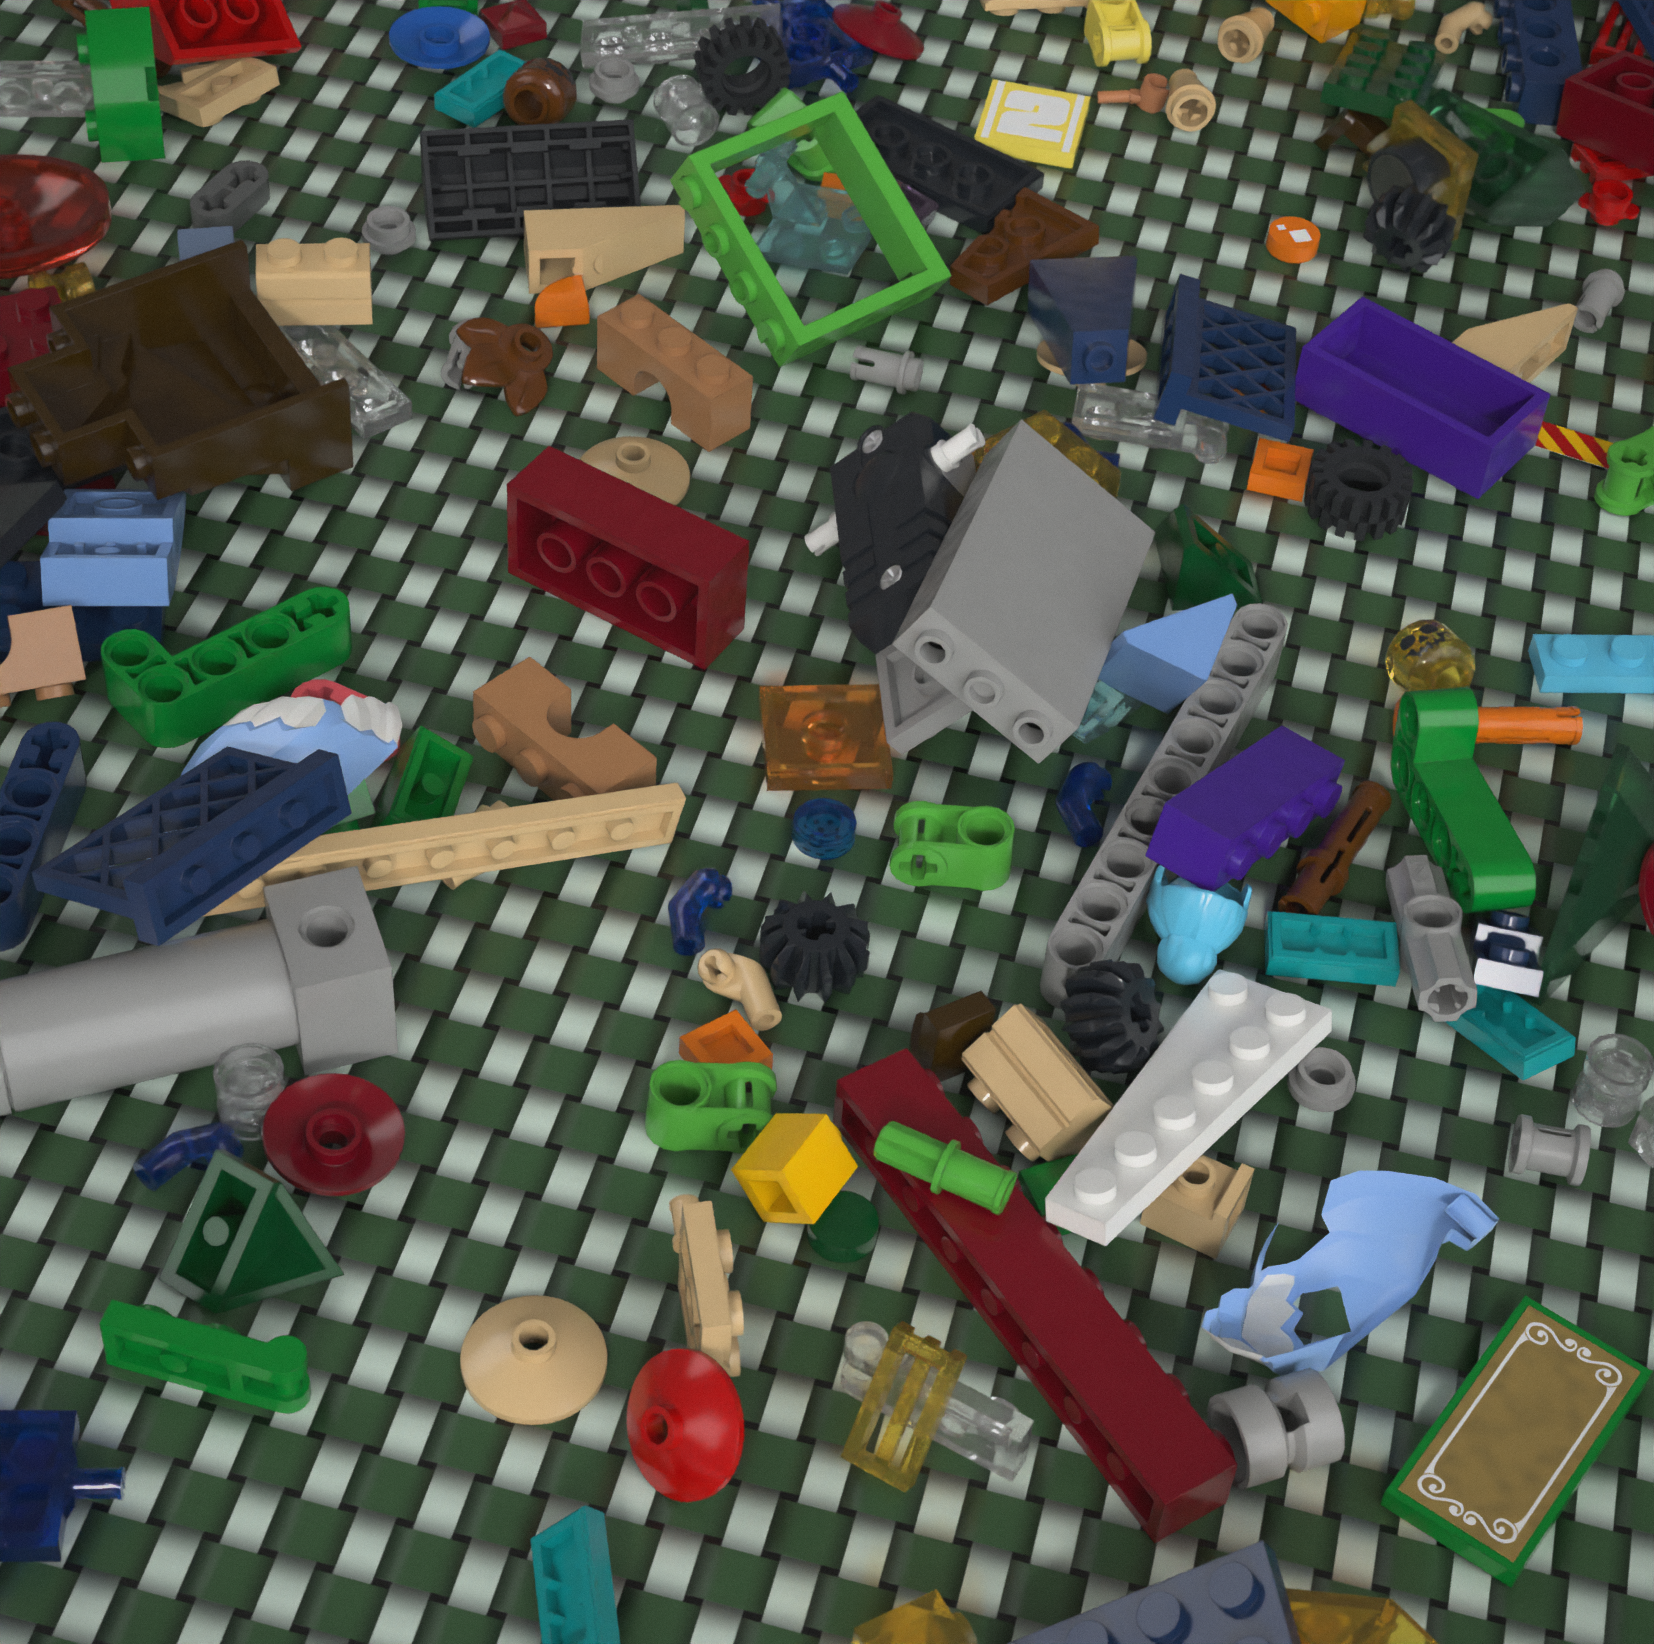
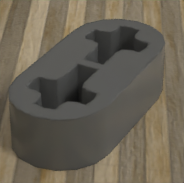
(231, 196)

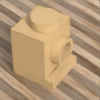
(1201, 1205)

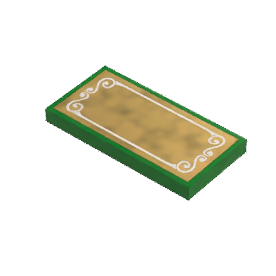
(1516, 1440)

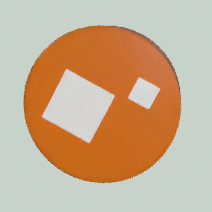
(1293, 239)

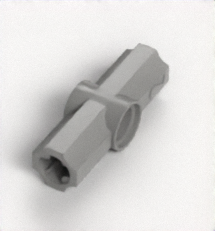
(1431, 938)

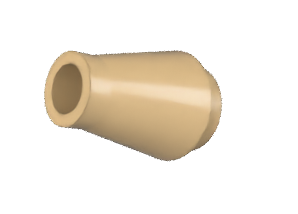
(1245, 34)
(1189, 101)

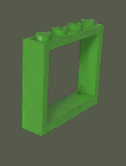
(870, 189)

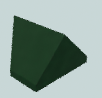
(1201, 563)
(244, 1240)

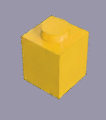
(794, 1168)

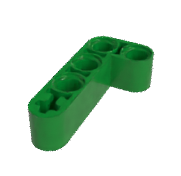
(245, 665)
(1454, 804)

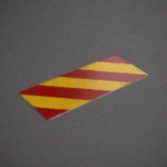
(1573, 444)

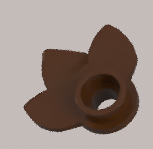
(501, 360)

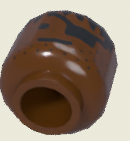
(540, 92)

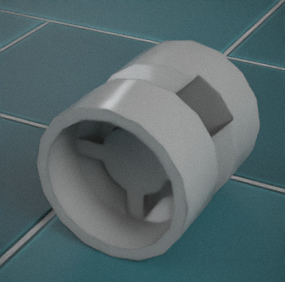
(1280, 1427)

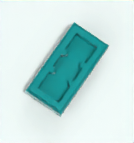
(478, 91)
(1331, 948)
(1514, 1032)
(575, 1581)

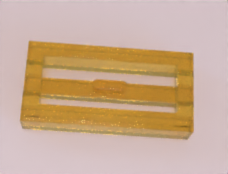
(927, 1354)

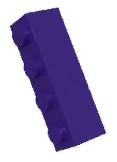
(1246, 809)

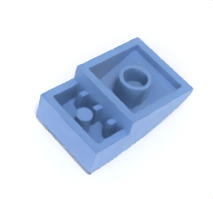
(113, 548)

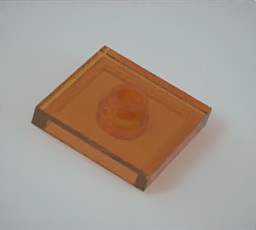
(824, 738)

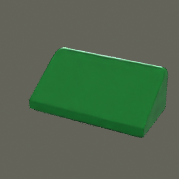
(423, 780)

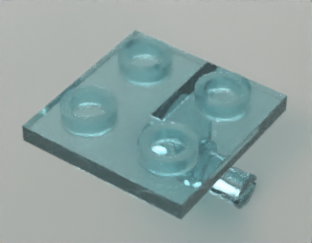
(810, 222)

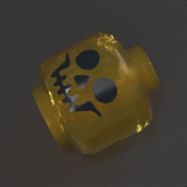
(1429, 657)

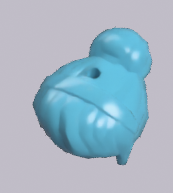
(1193, 925)

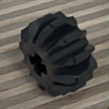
(1409, 228)
(814, 946)
(1111, 1016)

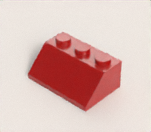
(216, 29)

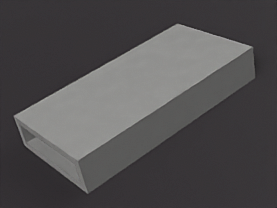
(1027, 592)

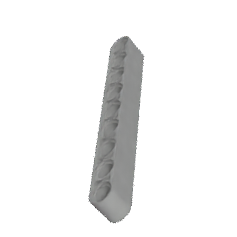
(1198, 741)

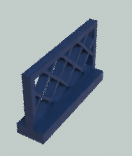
(1187, 356)
(240, 834)

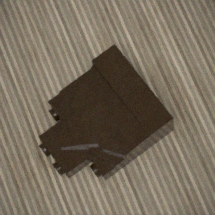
(179, 385)

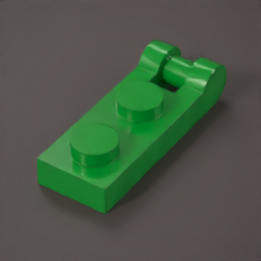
(207, 1357)

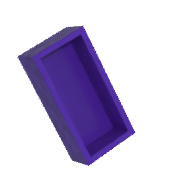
(1420, 396)

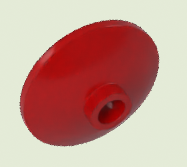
(685, 1424)

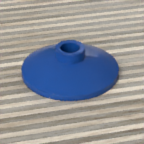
(439, 37)

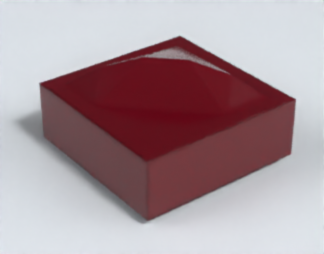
(514, 24)

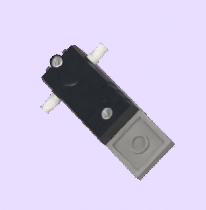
(890, 520)

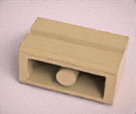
(315, 282)
(1036, 1085)

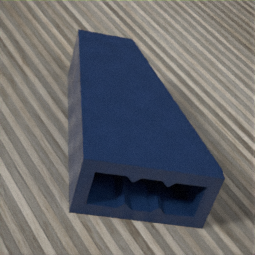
(1085, 314)

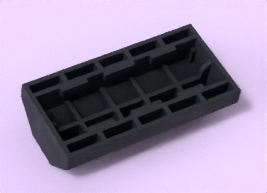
(487, 176)

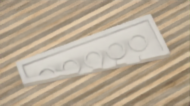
(1192, 1090)

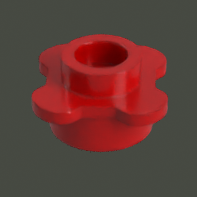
(742, 201)
(1609, 202)

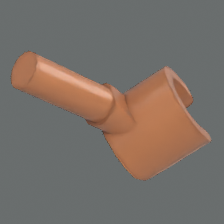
(1149, 97)

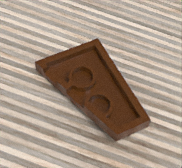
(1029, 231)

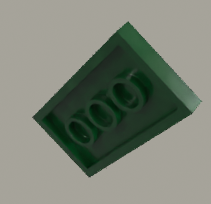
(1379, 74)

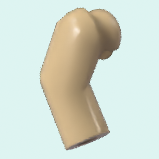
(1452, 25)
(743, 982)

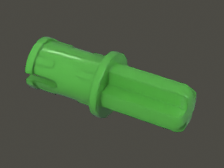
(945, 1166)

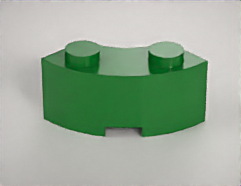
(123, 84)

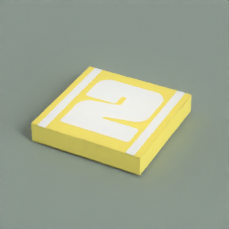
(1033, 123)

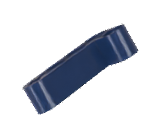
(35, 819)

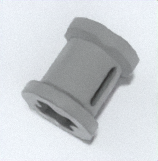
(1550, 1149)

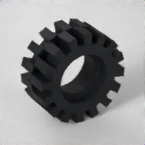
(738, 42)
(1356, 511)

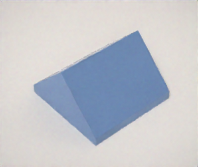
(1169, 656)

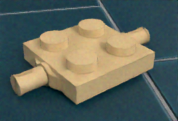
(708, 1308)

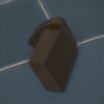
(1356, 126)
(947, 1031)

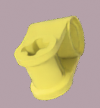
(1117, 32)

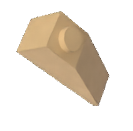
(1524, 342)

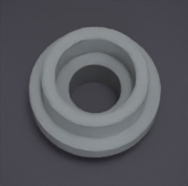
(614, 80)
(388, 230)
(1330, 1070)

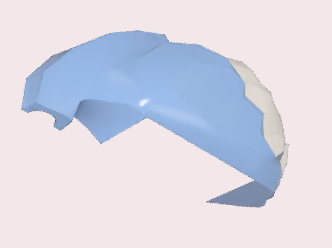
(292, 728)
(1377, 1253)

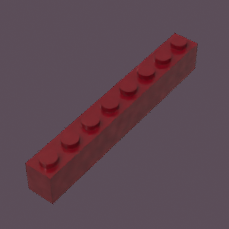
(1046, 1310)

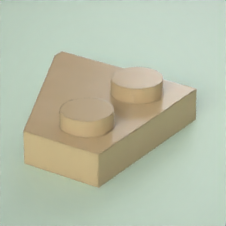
(217, 89)

